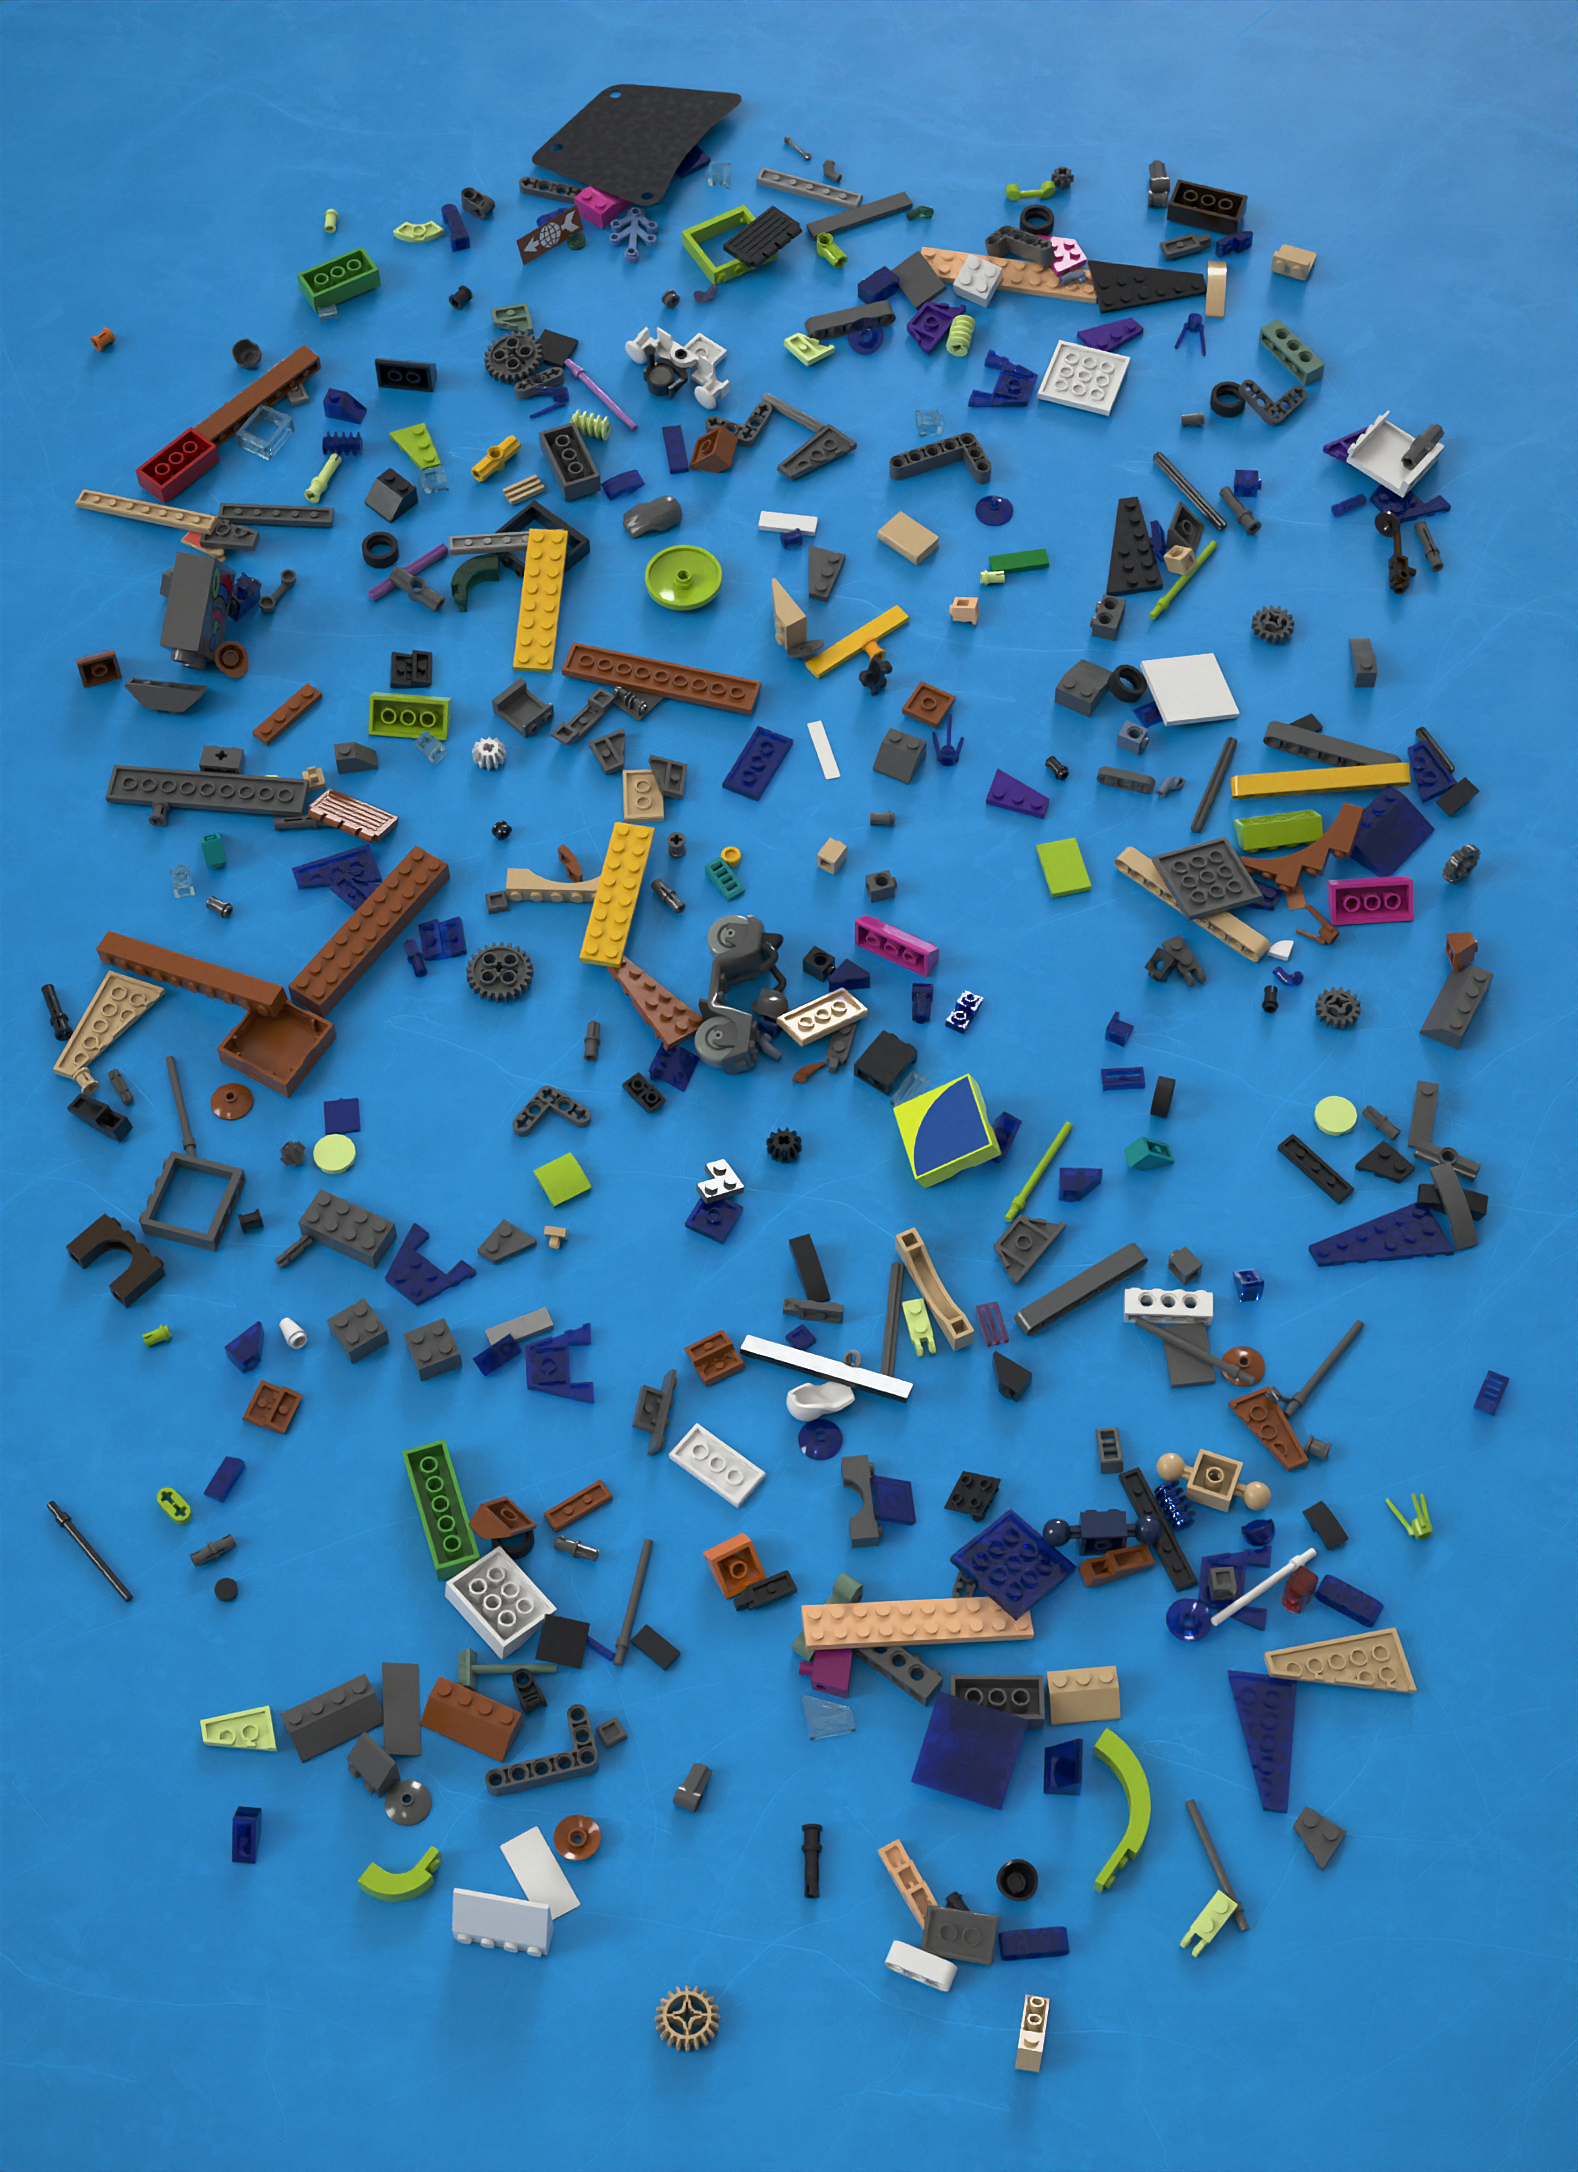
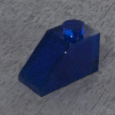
(343, 407)
(1077, 1183)
(246, 1349)
(246, 1834)

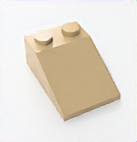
(788, 618)

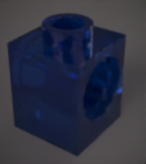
(1246, 483)

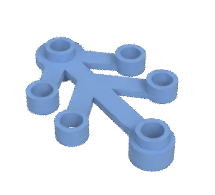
(635, 216)

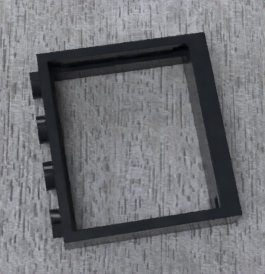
(537, 512)

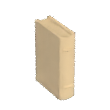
(908, 538)

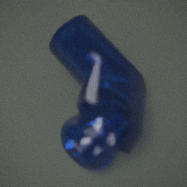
(1288, 979)

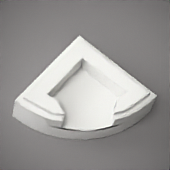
(1281, 950)

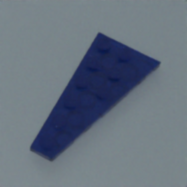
(1391, 1237)
(1267, 1723)

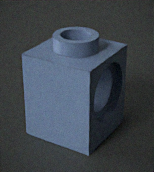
(1132, 738)

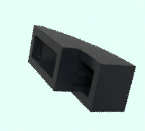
(100, 1117)
(1430, 1198)
(809, 1268)

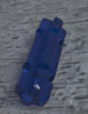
(1348, 504)

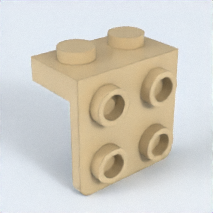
(1293, 262)

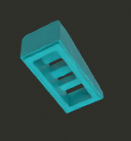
(719, 867)

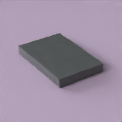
(918, 280)
(1183, 1367)
(959, 1934)

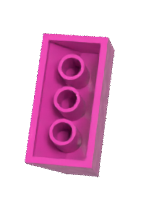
(1370, 900)
(895, 945)

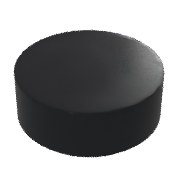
(226, 1590)

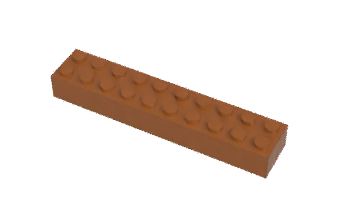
(369, 932)

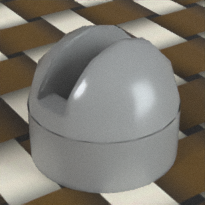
(849, 1355)

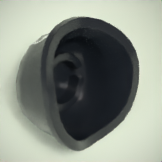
(1017, 1880)

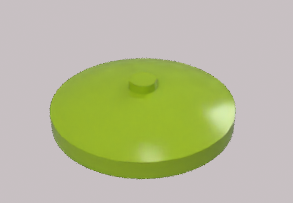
(683, 577)

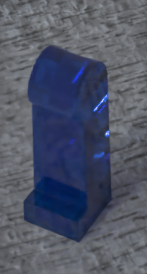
(459, 237)

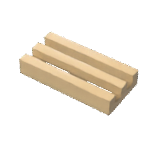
(521, 488)

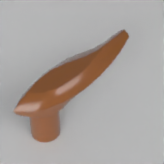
(807, 1071)

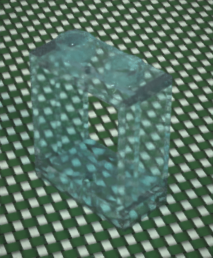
(260, 446)

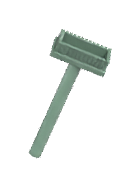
(469, 1668)

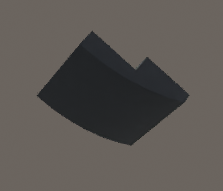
(411, 670)

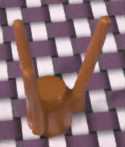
(1326, 932)

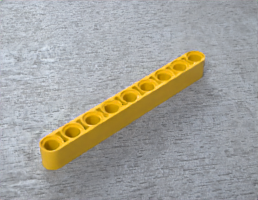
(1320, 781)

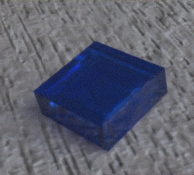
(800, 1338)

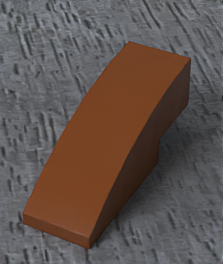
(1115, 1565)

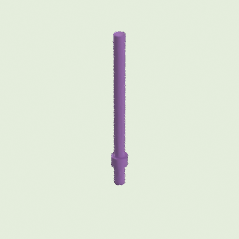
(580, 374)

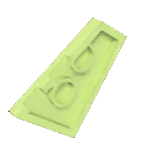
(241, 1729)

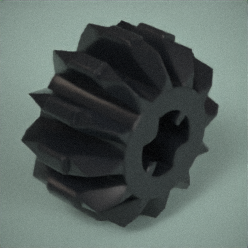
(784, 1145)

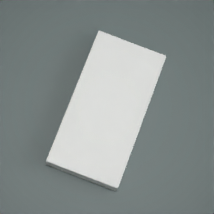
(717, 1465)

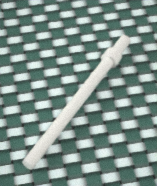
(1293, 1564)

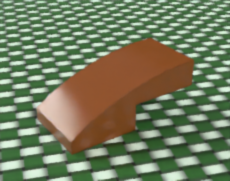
(572, 866)

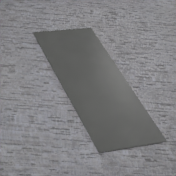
(401, 1708)

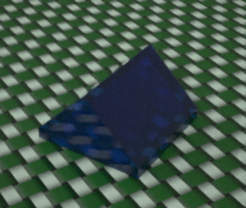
(1063, 1768)

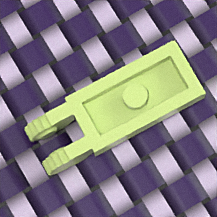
(918, 1325)
(1210, 1921)

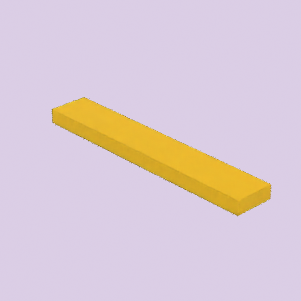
(852, 643)

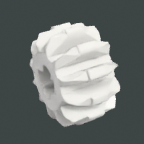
(489, 753)

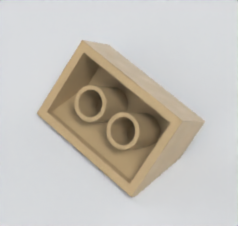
(1083, 1695)

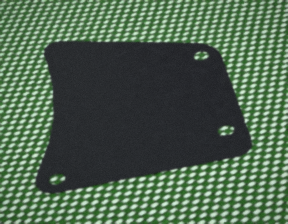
(634, 139)

